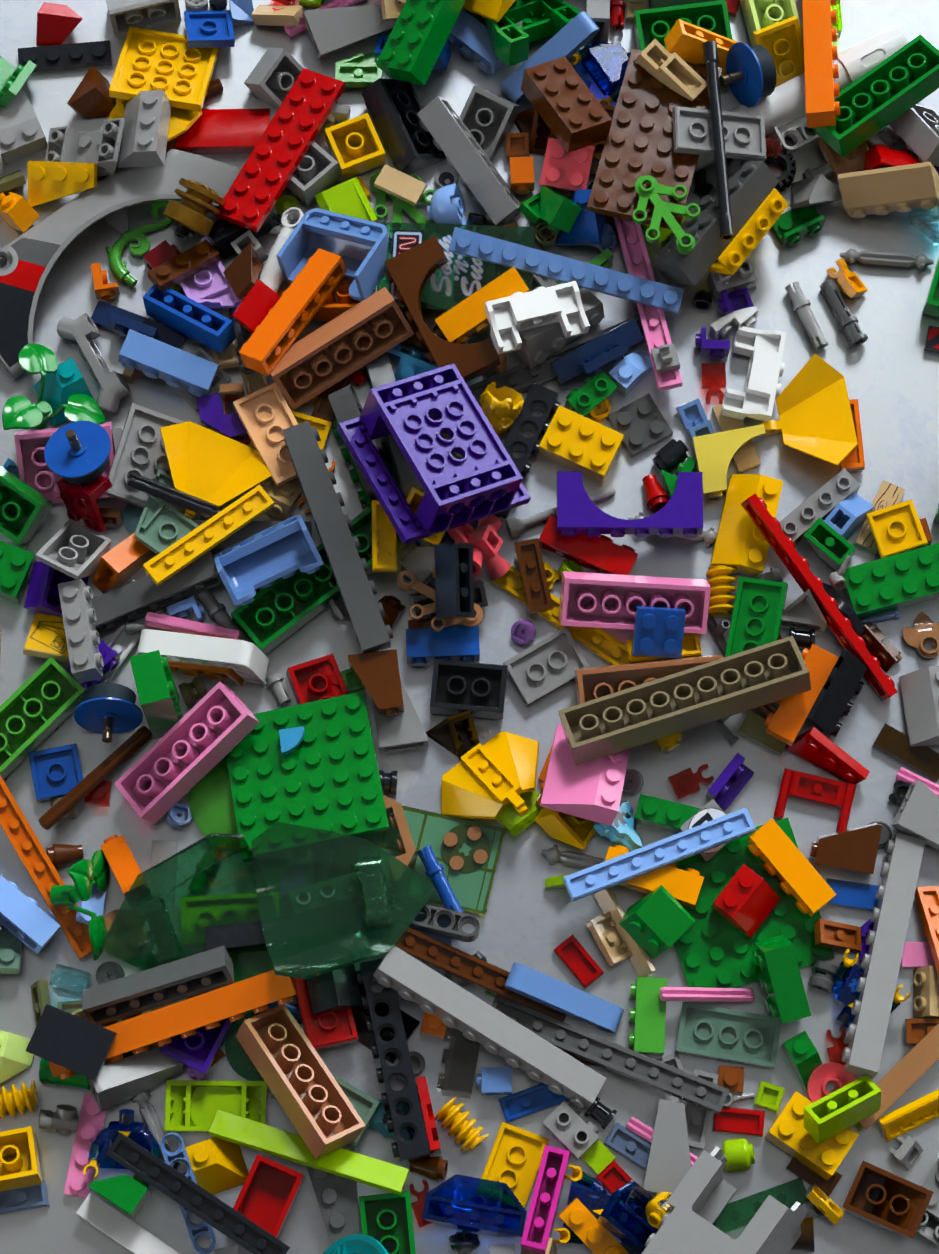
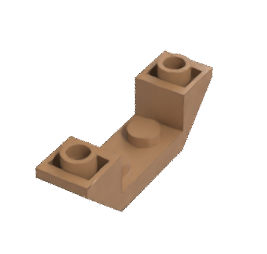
(405, 841)

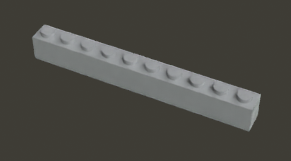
(884, 955)
(489, 1027)

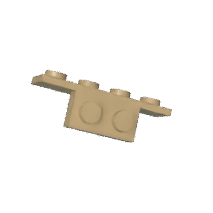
(613, 939)

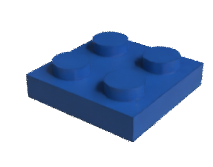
(209, 29)
(658, 632)
(55, 771)

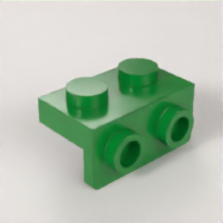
(590, 395)

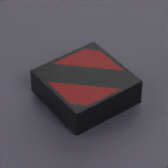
(932, 339)

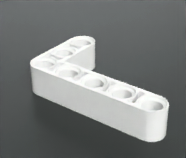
(235, 654)

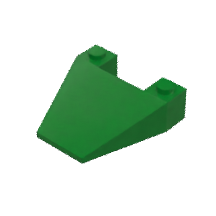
(526, 23)

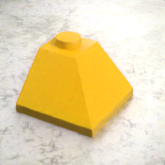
(566, 827)
(217, 1164)

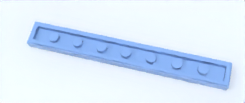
(659, 854)

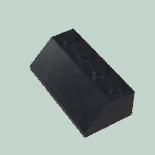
(395, 115)

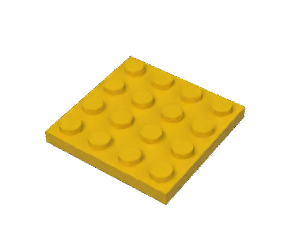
(163, 63)

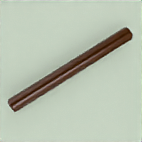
(94, 778)

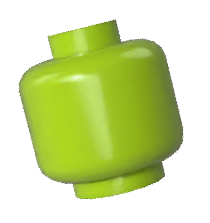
(738, 1155)

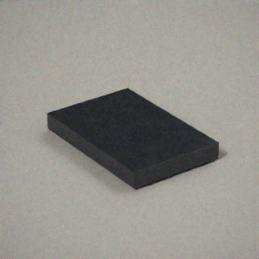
(71, 1042)

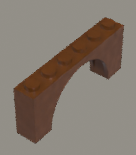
(411, 273)

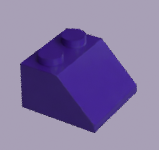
(43, 589)

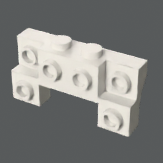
(535, 309)
(764, 369)

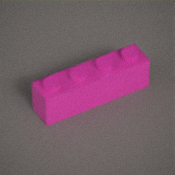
(545, 1200)

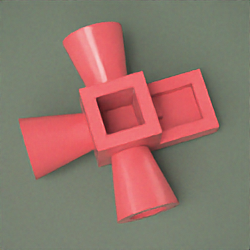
(485, 545)

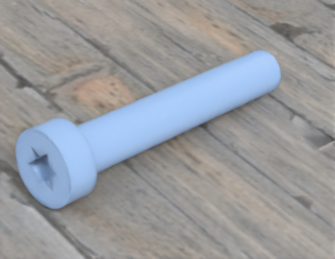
(895, 613)

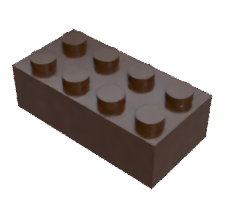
(566, 104)

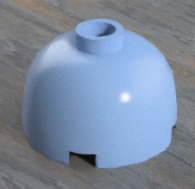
(447, 206)

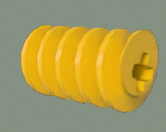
(719, 580)
(18, 1099)
(460, 1126)

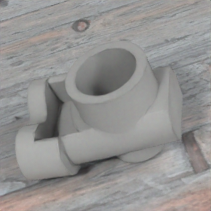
(62, 1120)

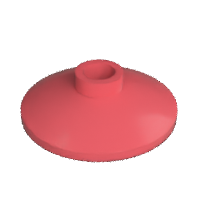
(825, 1074)

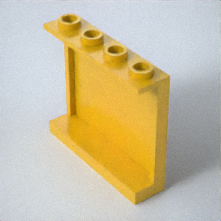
(750, 234)

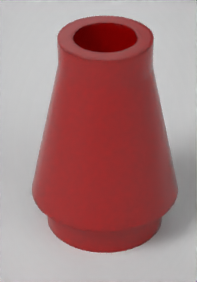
(655, 494)

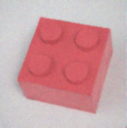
(564, 169)

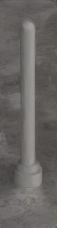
(518, 525)

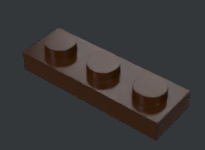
(183, 265)
(533, 576)

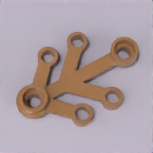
(431, 608)

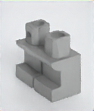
(742, 278)

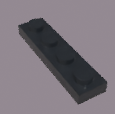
(67, 56)

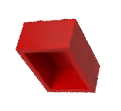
(269, 1194)

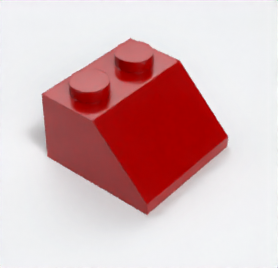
(882, 157)
(746, 901)

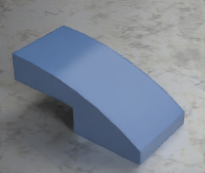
(694, 419)

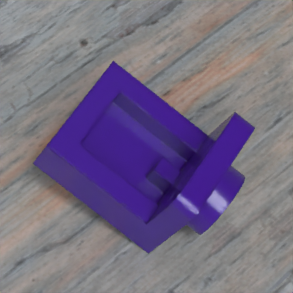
(734, 301)
(714, 348)

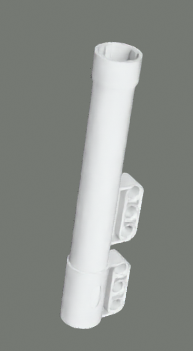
(786, 106)

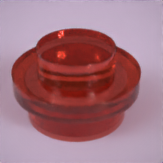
(773, 146)

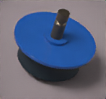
(749, 73)
(78, 452)
(108, 710)

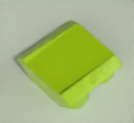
(346, 199)
(513, 822)

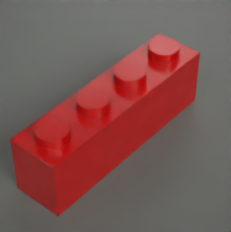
(592, 553)

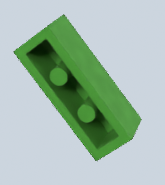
(647, 1016)

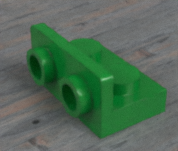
(796, 224)

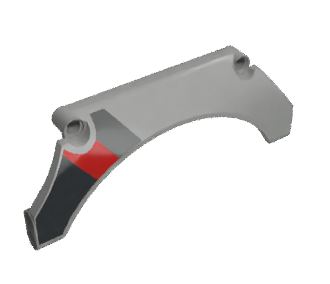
(36, 250)

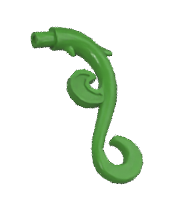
(136, 234)

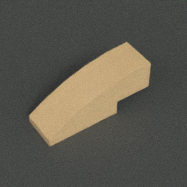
(671, 70)

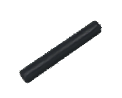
(172, 495)

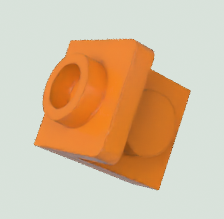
(102, 288)

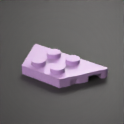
(210, 287)

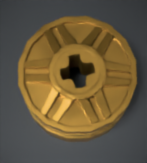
(194, 206)

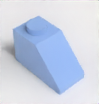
(630, 371)

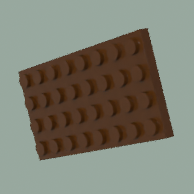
(643, 144)

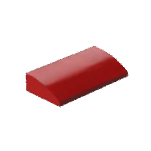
(225, 131)
(316, 680)

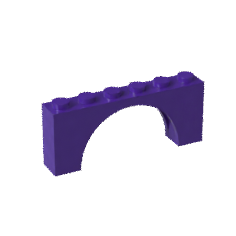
(581, 516)

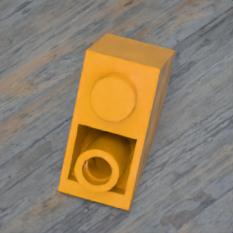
(17, 211)

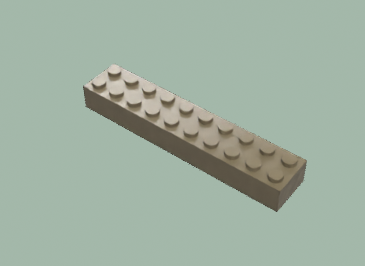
(685, 700)

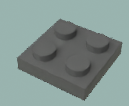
(640, 424)

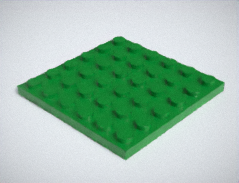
(322, 784)
(716, 951)

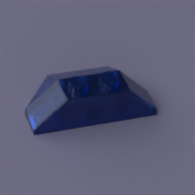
(475, 1206)
(626, 1216)

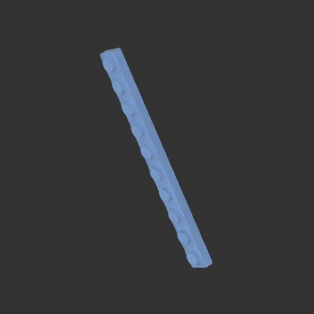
(566, 270)

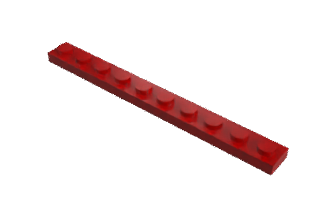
(799, 569)

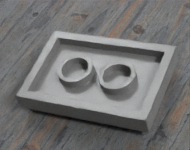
(545, 665)

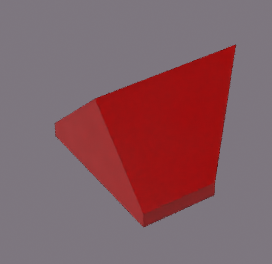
(55, 23)

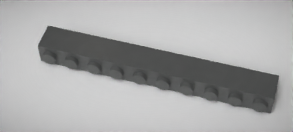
(336, 538)

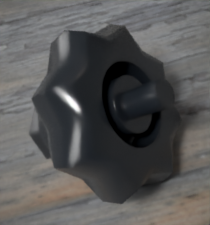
(464, 1242)

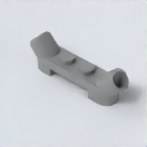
(112, 383)

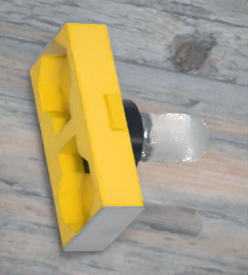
(823, 1205)

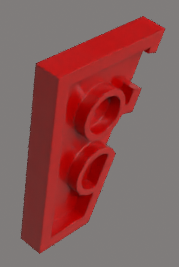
(826, 755)
(428, 1115)

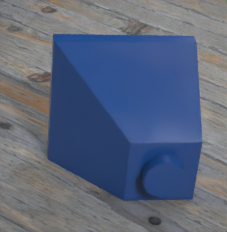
(588, 225)

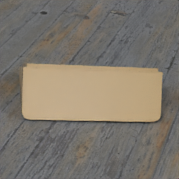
(277, 15)

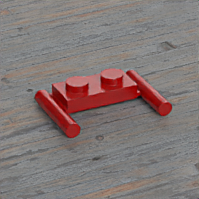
(816, 789)

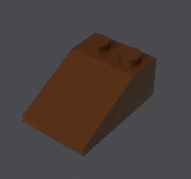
(887, 1200)

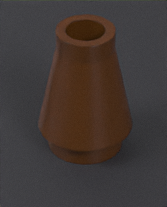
(64, 854)
(432, 1167)

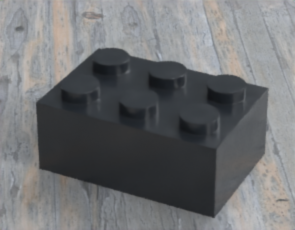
(467, 687)

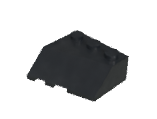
(836, 695)

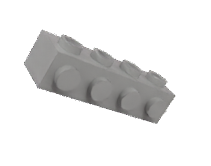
(80, 630)

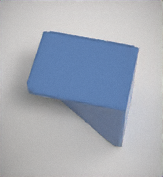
(241, 12)

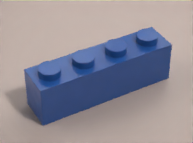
(190, 318)

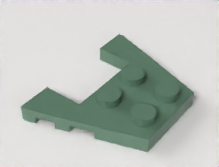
(160, 522)

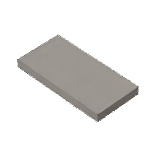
(742, 133)

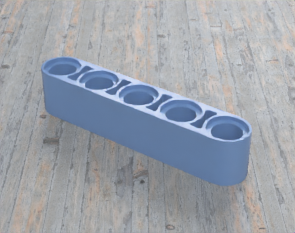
(564, 43)
(564, 998)
(194, 1230)

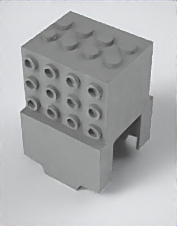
(699, 1203)

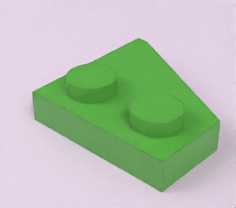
(358, 70)

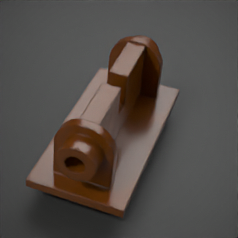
(887, 653)

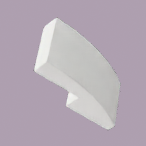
(743, 317)

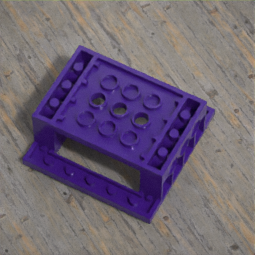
(454, 488)

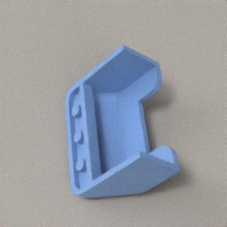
(356, 240)
(266, 558)

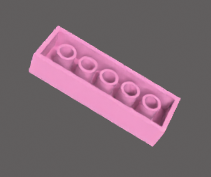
(612, 599)
(186, 753)

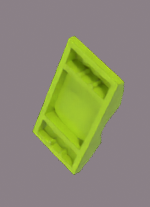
(194, 1103)

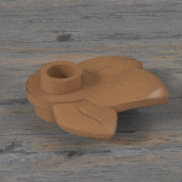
(923, 632)

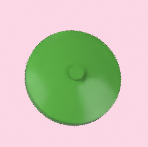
(213, 802)

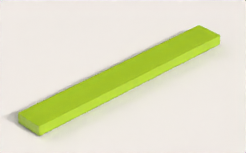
(293, 1148)

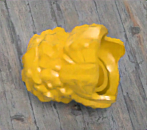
(501, 407)

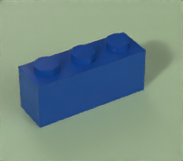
(449, 644)

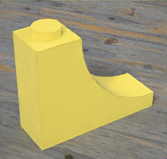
(715, 453)

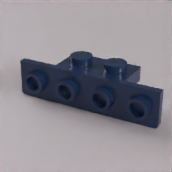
(122, 320)
(598, 352)

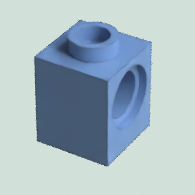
(494, 1081)

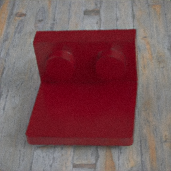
(81, 501)

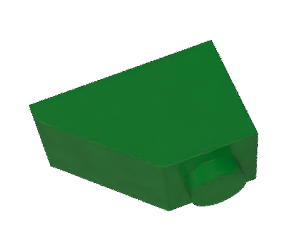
(557, 210)
(828, 544)
(802, 1056)

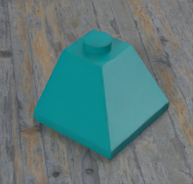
(60, 386)

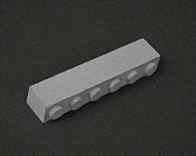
(470, 161)

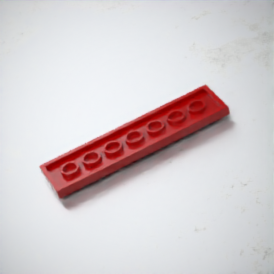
(280, 149)

